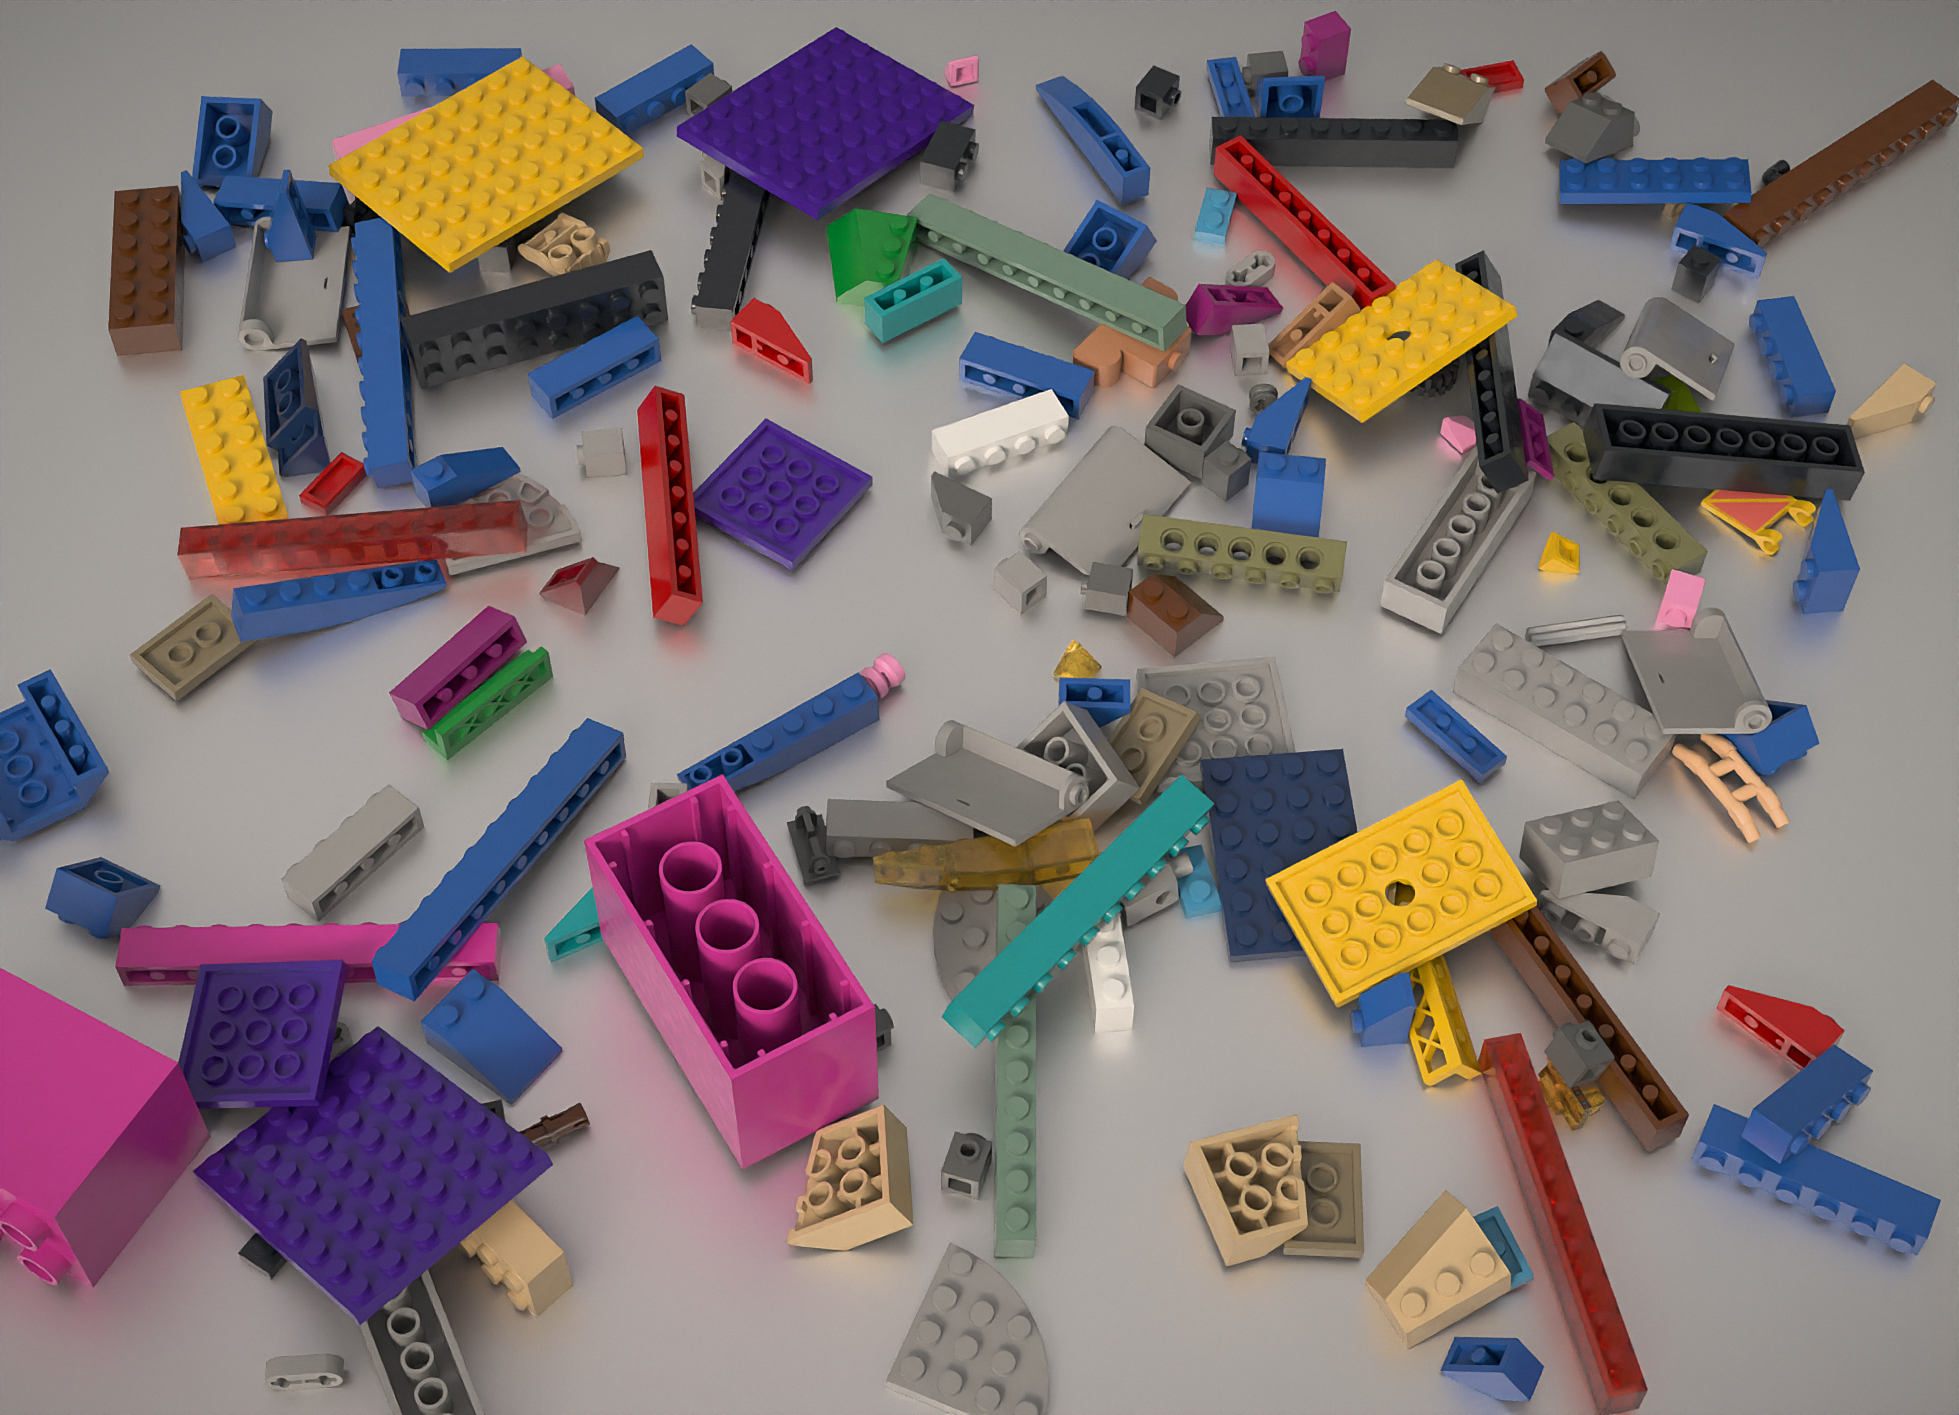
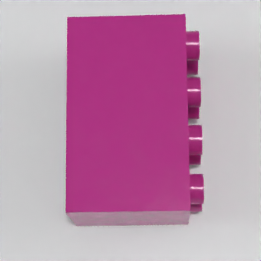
(734, 970)
(86, 1134)

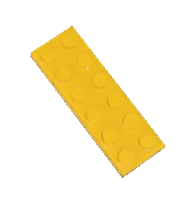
(233, 452)

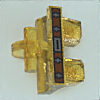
(1573, 1102)

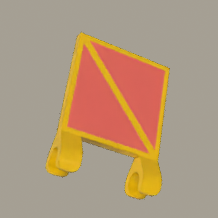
(1757, 512)

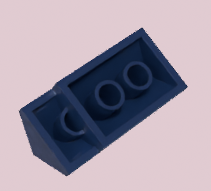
(295, 414)

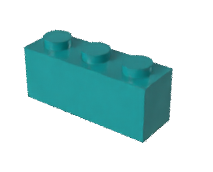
(913, 300)

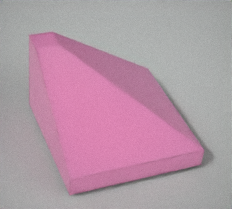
(962, 71)
(1459, 432)

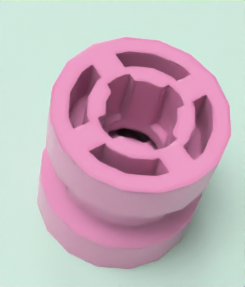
(883, 674)

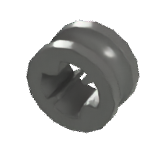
(1260, 392)

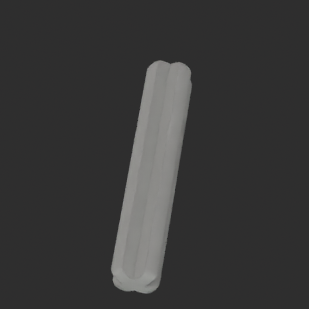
(1576, 630)

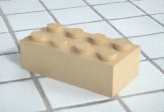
(520, 1258)

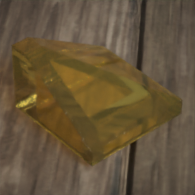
(1077, 663)

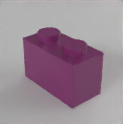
(1325, 46)

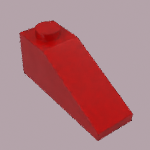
(767, 335)
(1786, 1027)

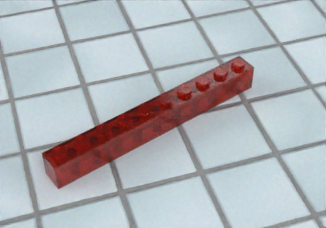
(353, 539)
(1562, 1226)

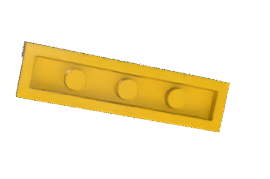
(1448, 1028)

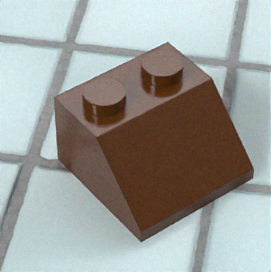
(1170, 612)

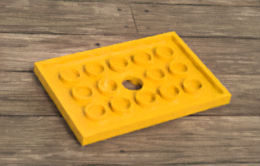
(1367, 371)
(1436, 846)

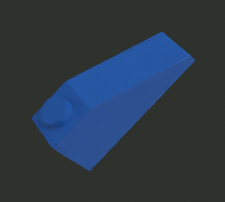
(204, 226)
(290, 228)
(1718, 236)
(1278, 423)
(461, 475)

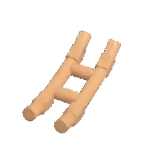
(1733, 800)

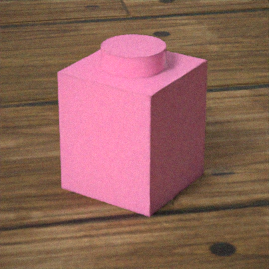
(1681, 599)

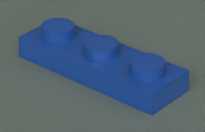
(1229, 88)
(1455, 736)

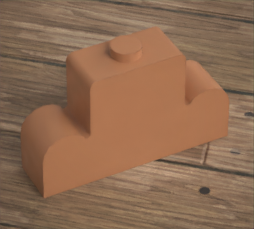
(1111, 351)

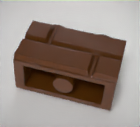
(1582, 78)

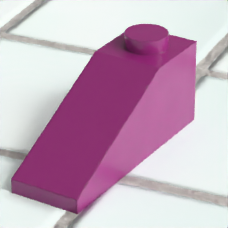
(1218, 307)
(1535, 440)

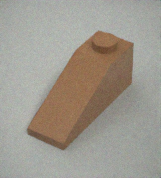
(1322, 315)

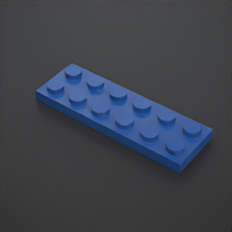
(1654, 181)

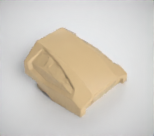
(565, 246)

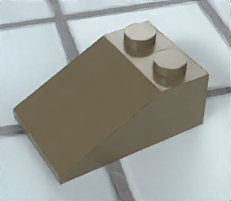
(1453, 95)

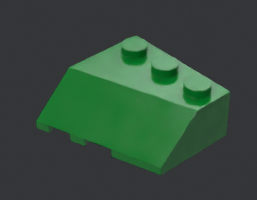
(870, 252)

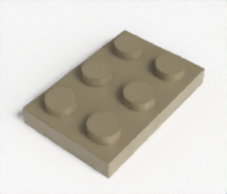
(191, 648)
(1152, 739)
(1332, 1201)

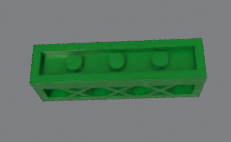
(489, 702)

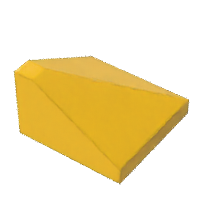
(1560, 555)

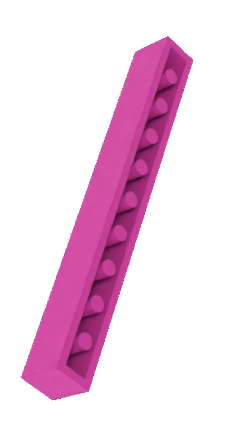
(175, 953)

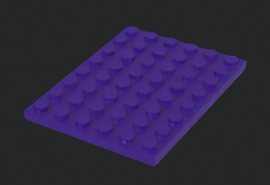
(824, 122)
(374, 1175)

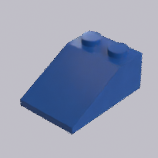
(230, 139)
(1111, 240)
(1288, 494)
(1827, 563)
(490, 1037)

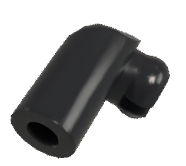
(1775, 171)

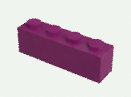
(458, 667)

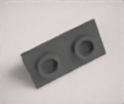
(809, 841)

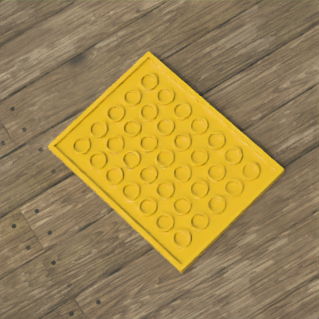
(485, 163)

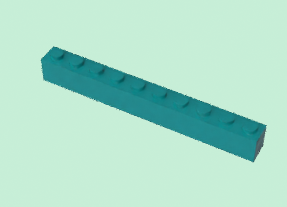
(1076, 912)

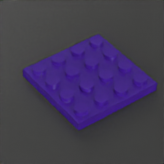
(779, 493)
(262, 1033)

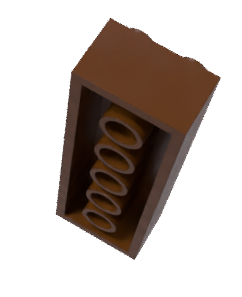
(147, 271)

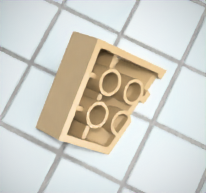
(855, 1183)
(1250, 1187)
(1438, 1273)

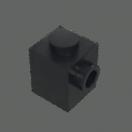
(1157, 92)
(1696, 273)

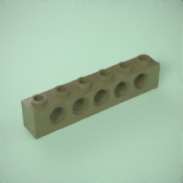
(1625, 510)
(1258, 544)

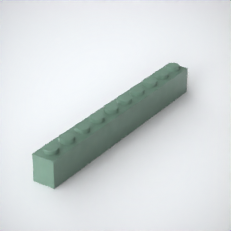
(1050, 272)
(1015, 1097)

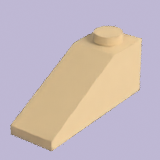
(1894, 403)

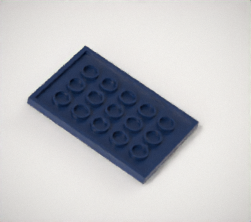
(1262, 822)

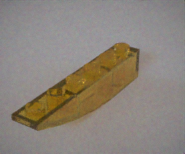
(984, 862)

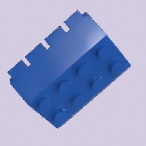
(44, 760)

